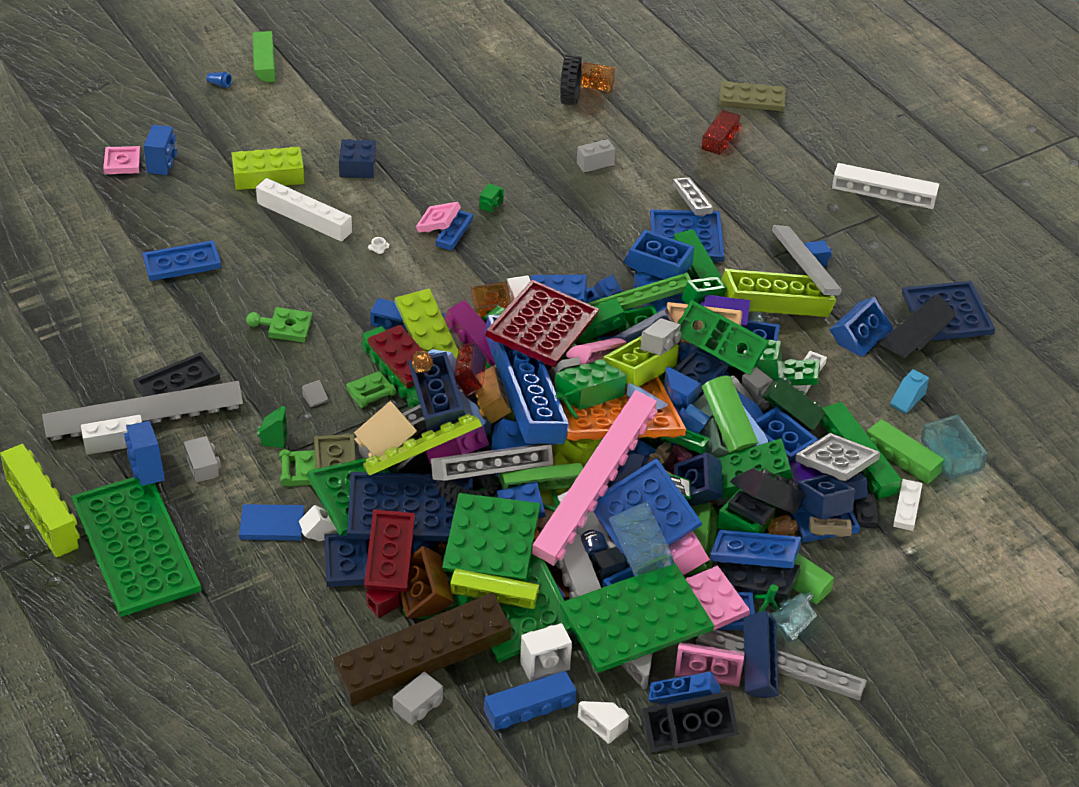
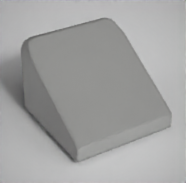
(314, 393)

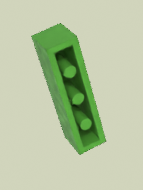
(906, 452)

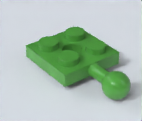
(278, 324)

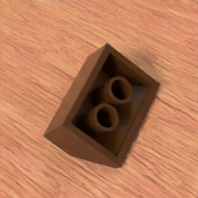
(427, 585)

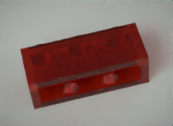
(721, 132)
(470, 368)

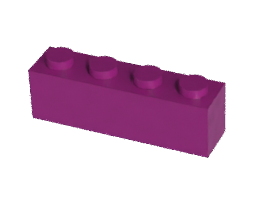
(469, 327)

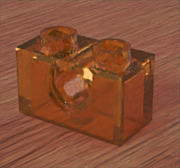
(597, 76)

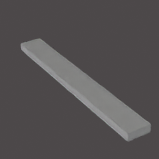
(806, 260)
(793, 666)

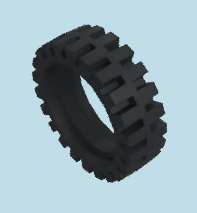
(571, 79)
(451, 490)

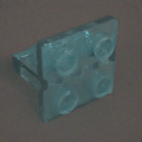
(794, 616)

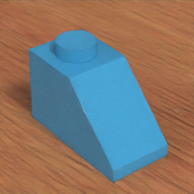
(910, 391)

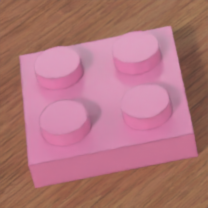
(122, 160)
(438, 217)

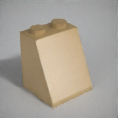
(385, 430)

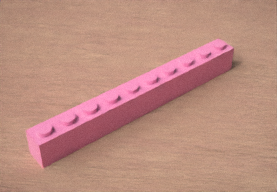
(594, 478)

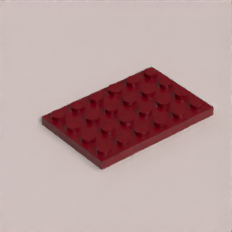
(542, 323)

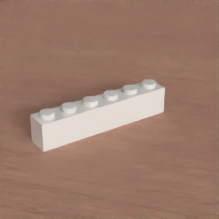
(885, 186)
(304, 209)

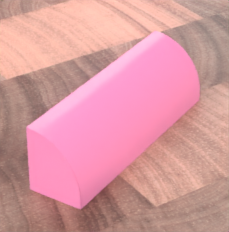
(593, 351)

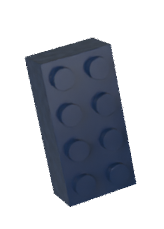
(438, 393)

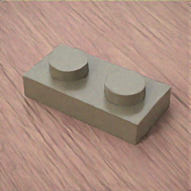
(830, 526)

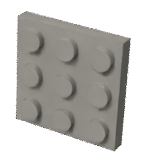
(837, 457)

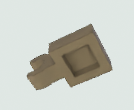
(662, 453)

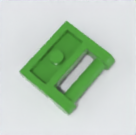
(370, 389)
(304, 462)

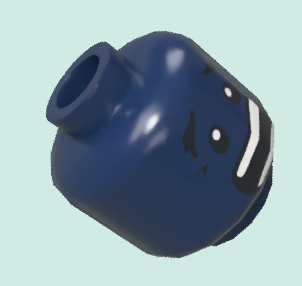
(593, 542)

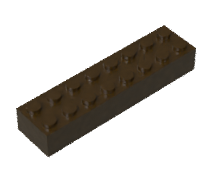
(422, 648)

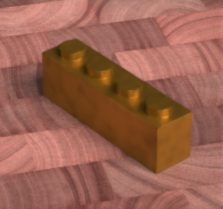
(492, 397)

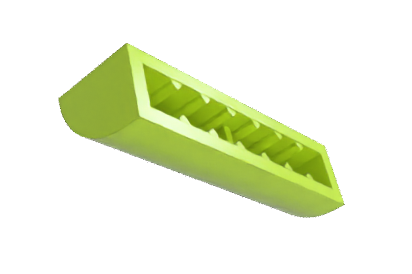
(504, 589)

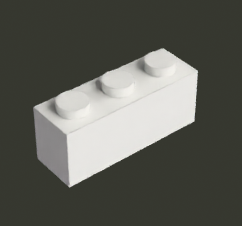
(106, 434)

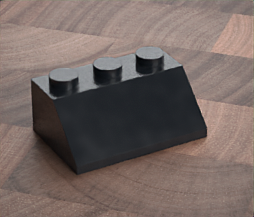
(770, 489)

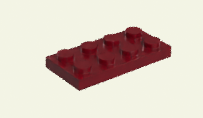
(396, 349)
(389, 550)

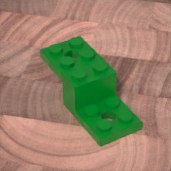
(722, 337)
(798, 372)

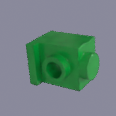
(491, 197)

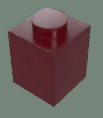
(382, 601)

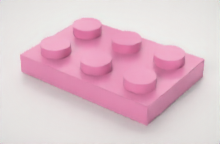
(718, 597)

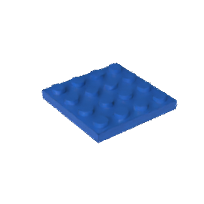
(706, 227)
(657, 488)

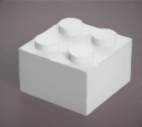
(545, 652)

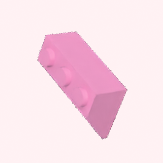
(698, 659)

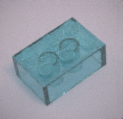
(956, 444)
(641, 539)

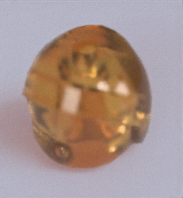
(422, 361)

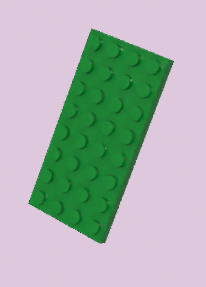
(135, 545)

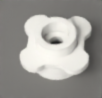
(378, 245)

